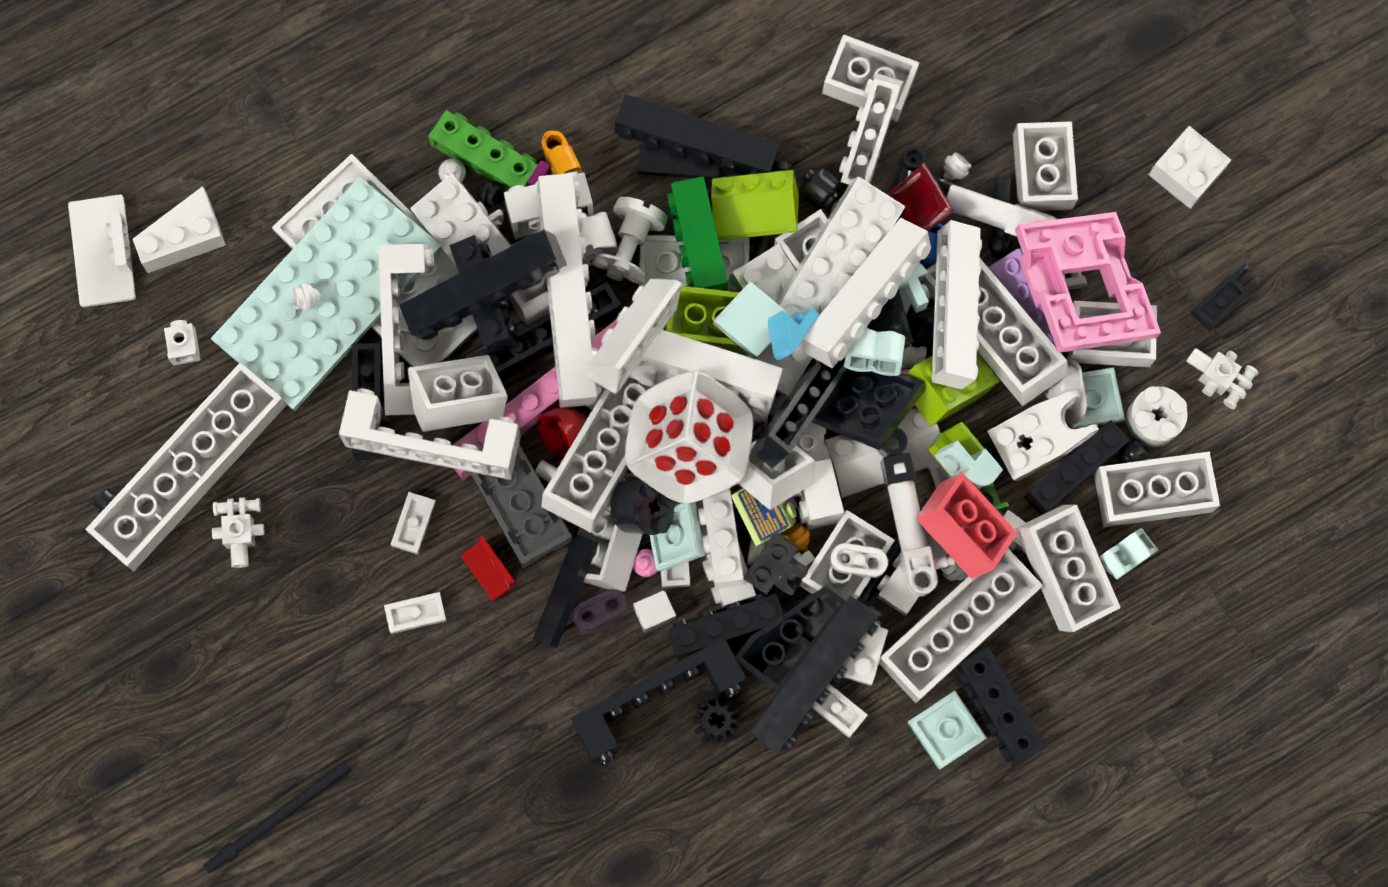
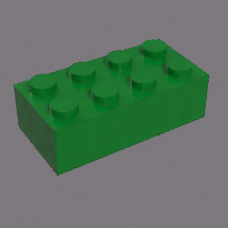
(698, 235)

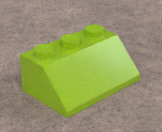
(755, 205)

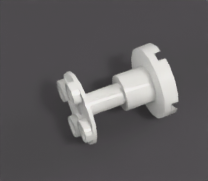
(633, 231)

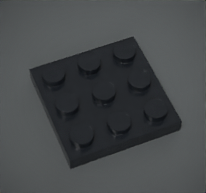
(869, 406)

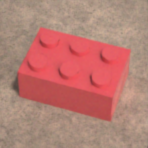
(966, 525)

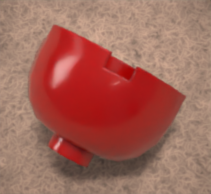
(560, 428)

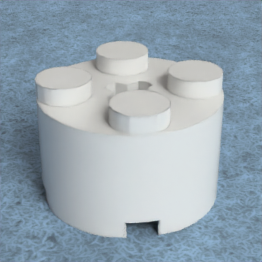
(598, 236)
(1171, 412)

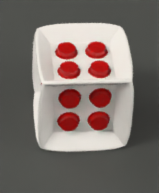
(689, 437)

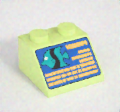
(759, 519)

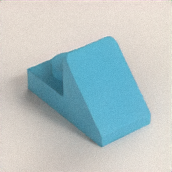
(789, 331)

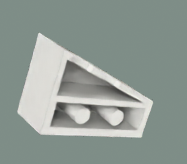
(180, 233)

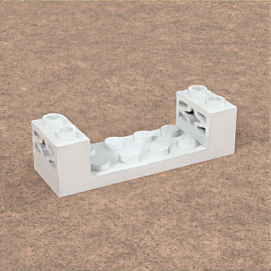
(393, 260)
(362, 432)

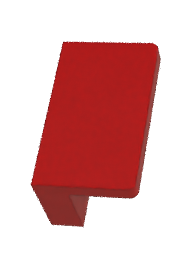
(488, 569)

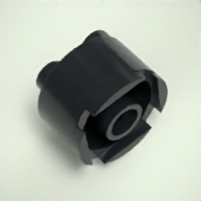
(641, 508)

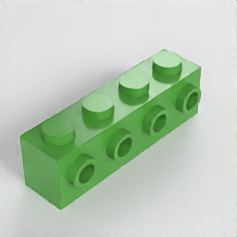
(480, 151)

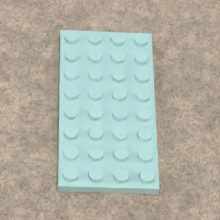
(341, 260)

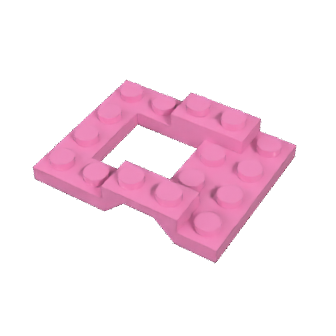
(1079, 246)

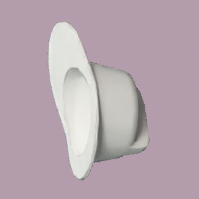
(1071, 382)

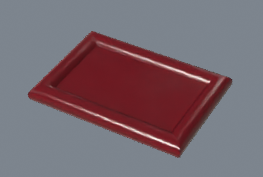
(922, 199)

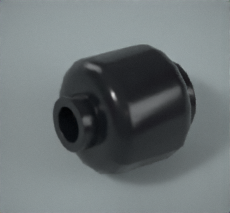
(819, 186)

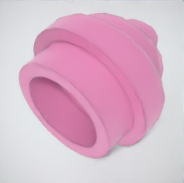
(644, 563)

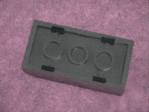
(519, 512)

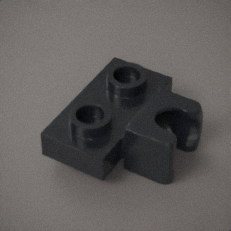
(775, 566)

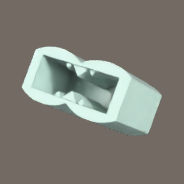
(877, 353)

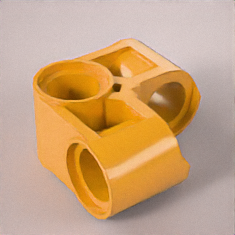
(560, 157)

